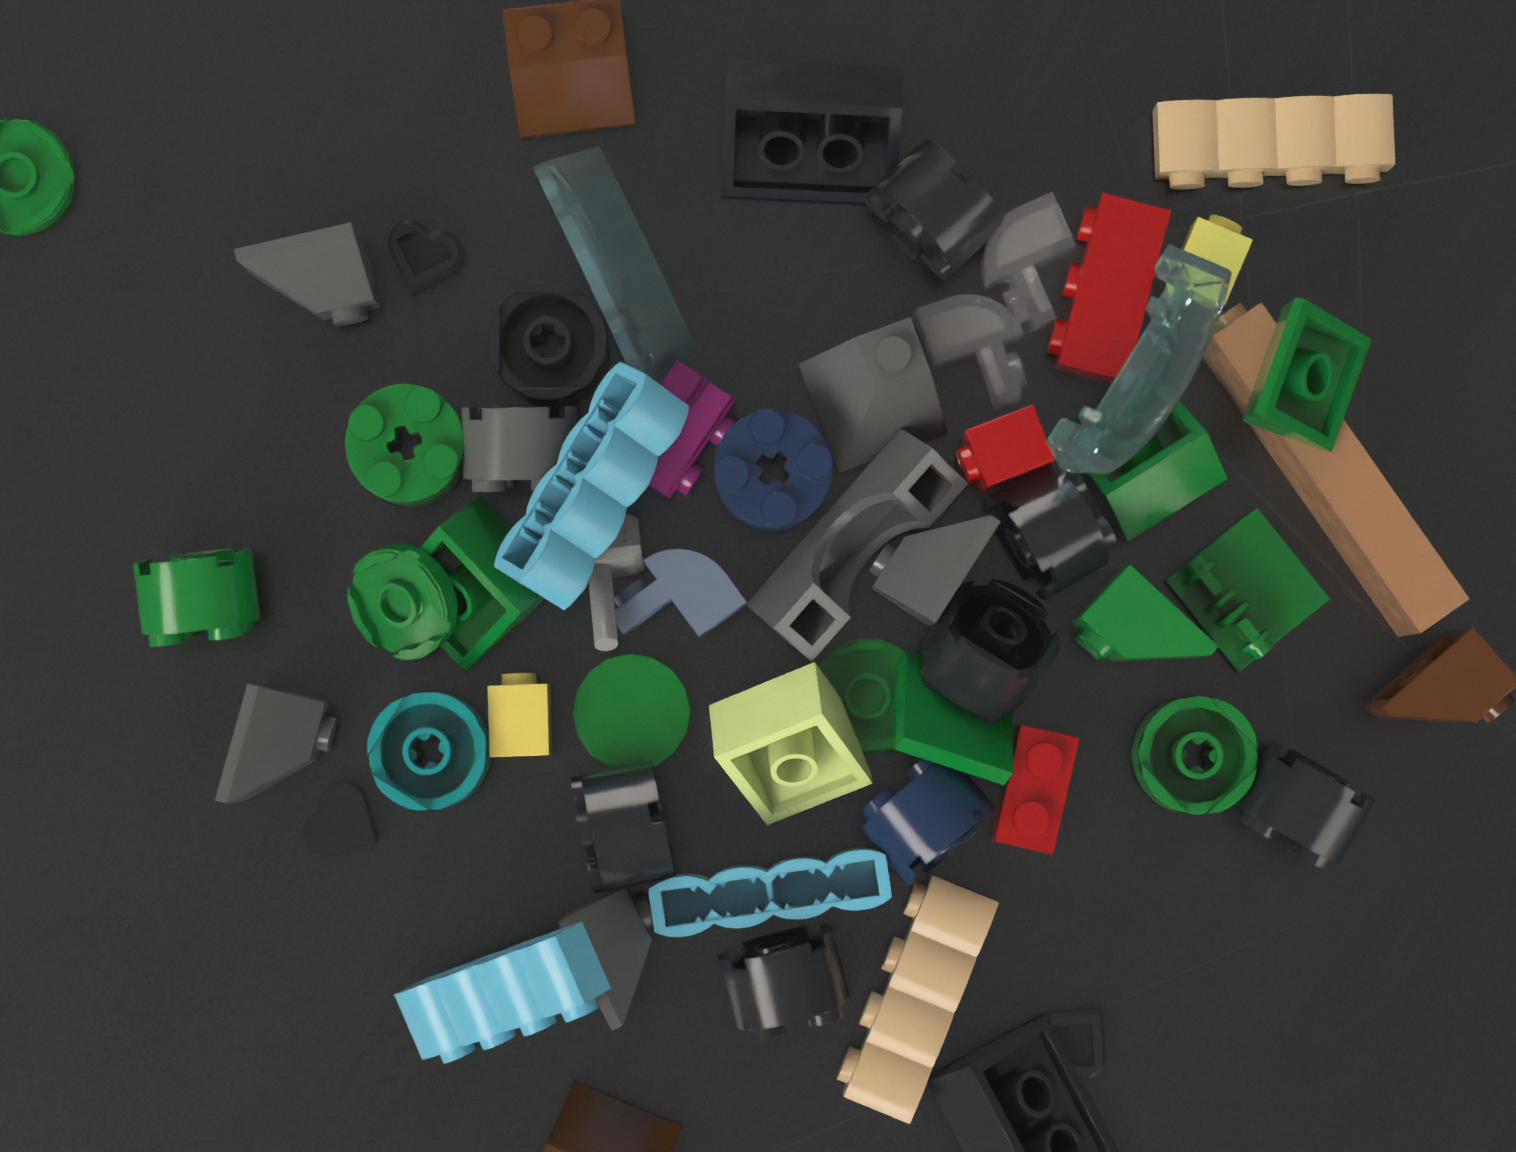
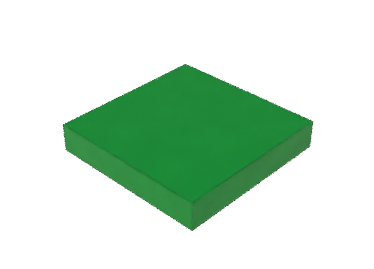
(946, 733)

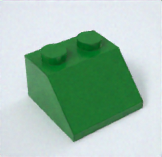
(1160, 477)
(486, 597)
(1137, 622)

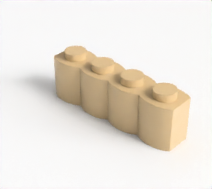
(1273, 138)
(919, 997)

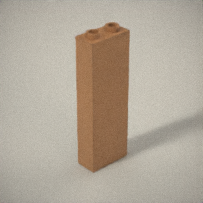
(1343, 492)

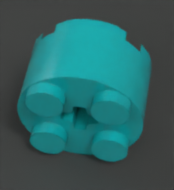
(396, 758)

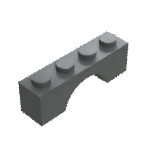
(895, 493)

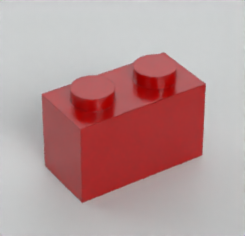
(1003, 450)
(1036, 791)

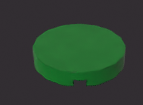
(34, 177)
(402, 601)
(866, 681)
(631, 711)

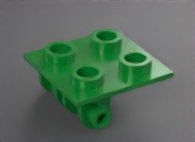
(1247, 590)

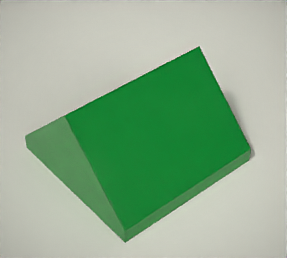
(1307, 375)

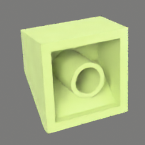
(788, 744)

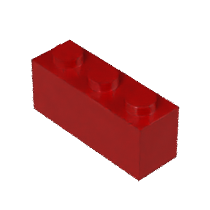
(1108, 287)

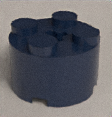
(766, 437)
(925, 818)

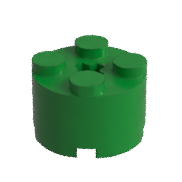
(377, 428)
(197, 594)
(1228, 755)

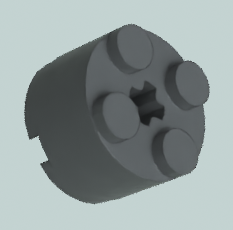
(513, 443)

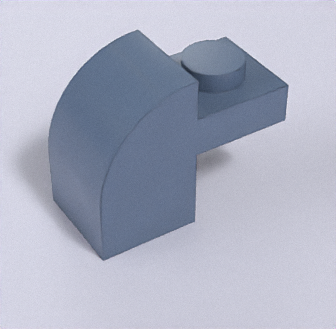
(690, 581)

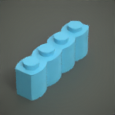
(587, 492)
(751, 894)
(504, 992)

